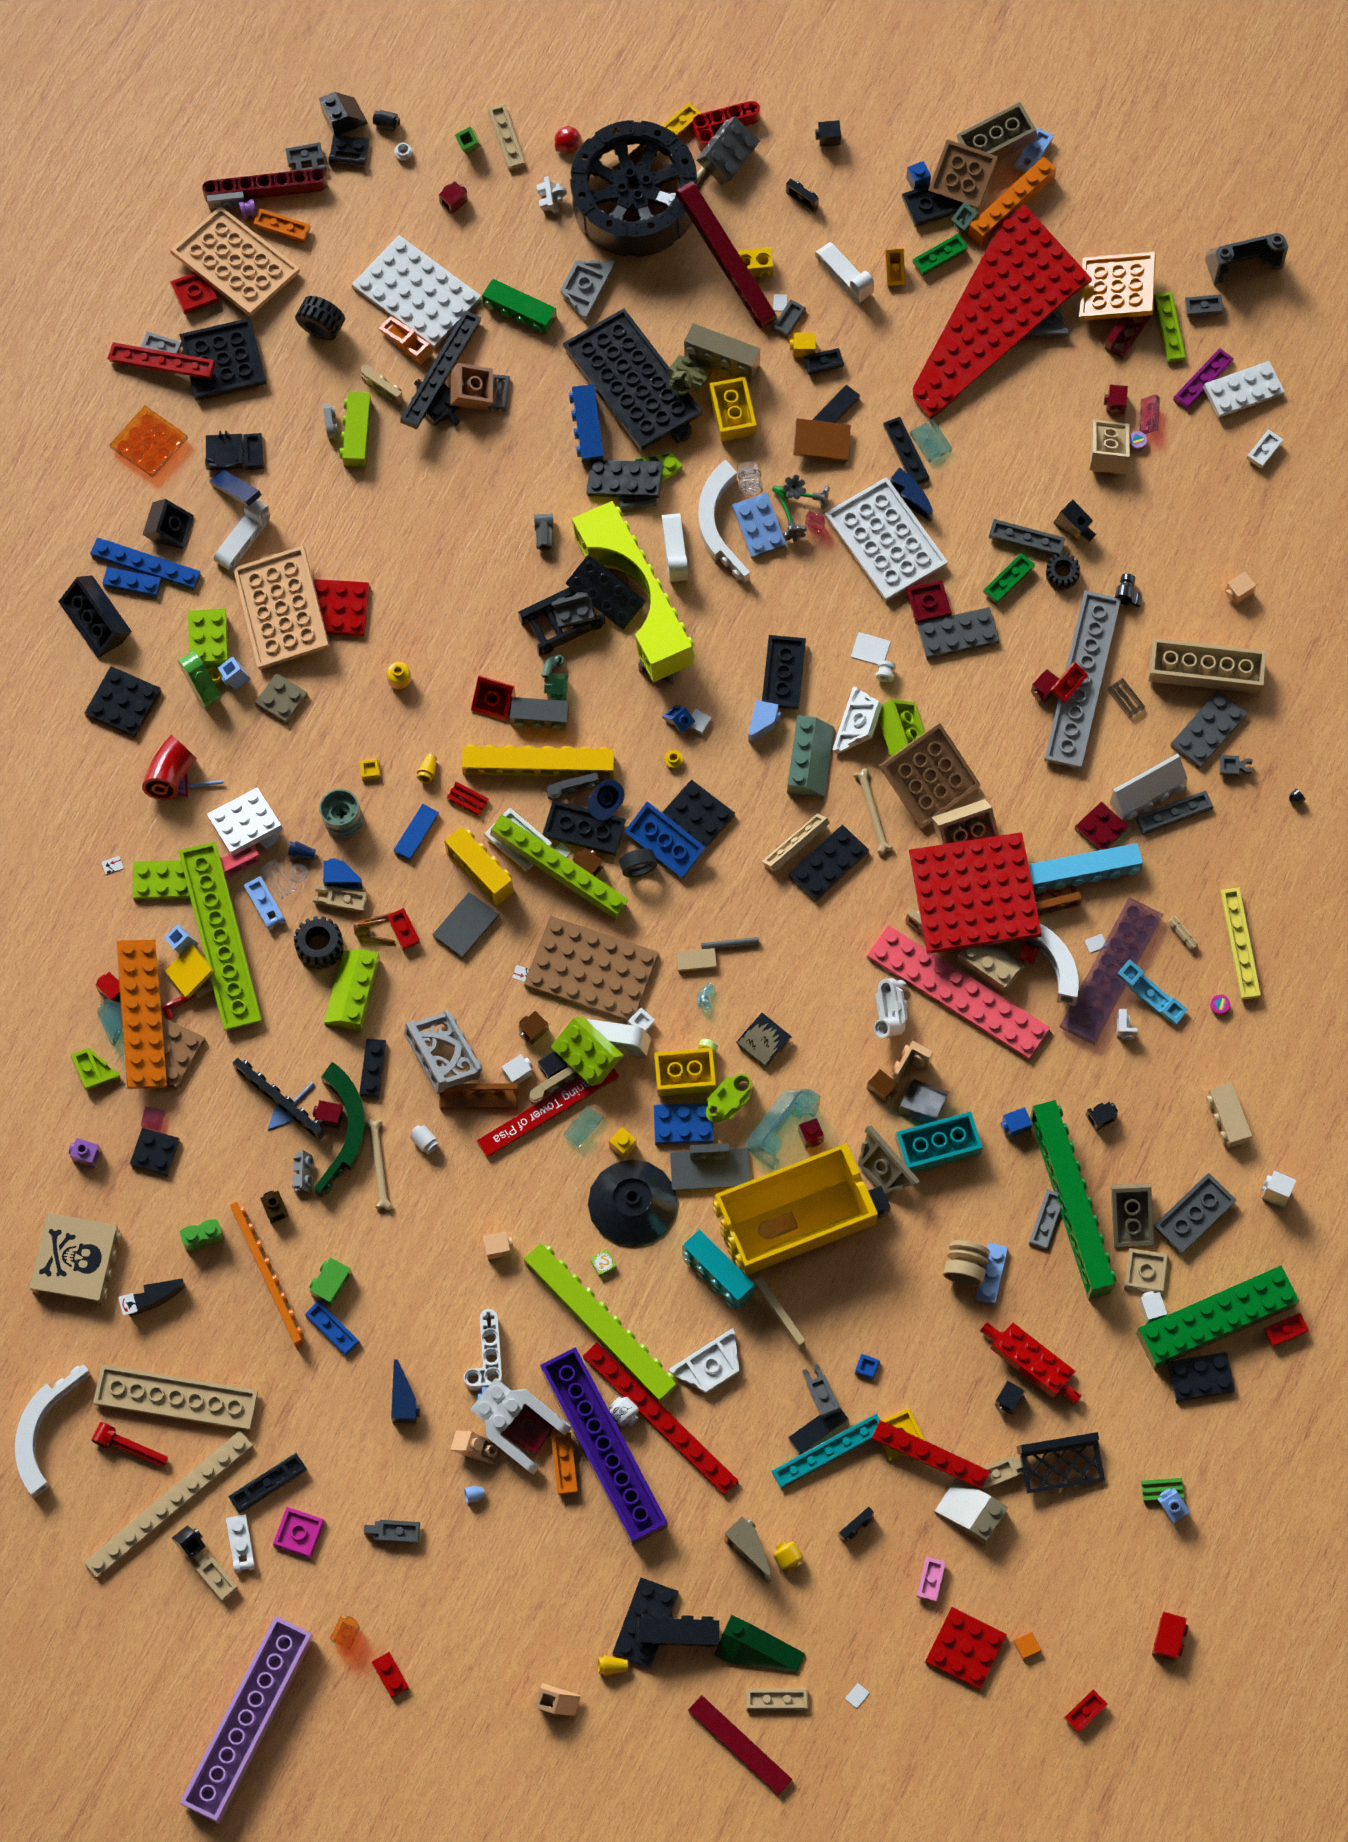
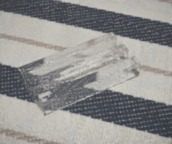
(286, 891)

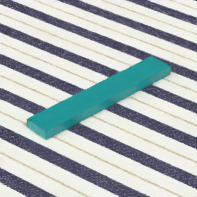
(826, 1452)

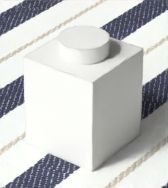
(517, 1069)
(1152, 1306)

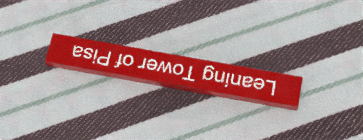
(540, 1114)

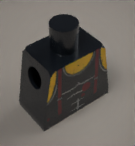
(1075, 522)

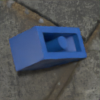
(340, 875)

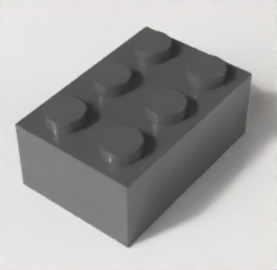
(727, 150)

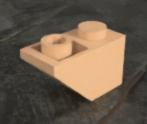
(474, 1446)
(557, 1700)

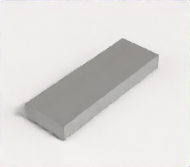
(1045, 1221)

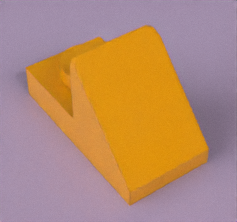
(895, 266)

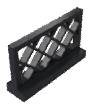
(1063, 1445)

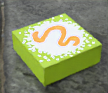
(603, 1262)

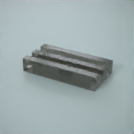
(1135, 710)

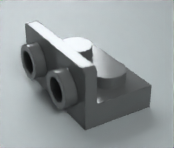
(573, 610)

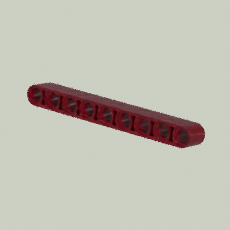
(726, 255)

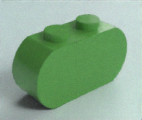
(199, 679)

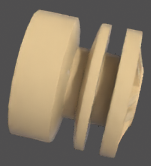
(966, 1263)

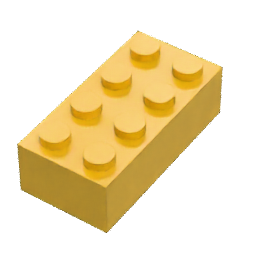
(479, 866)

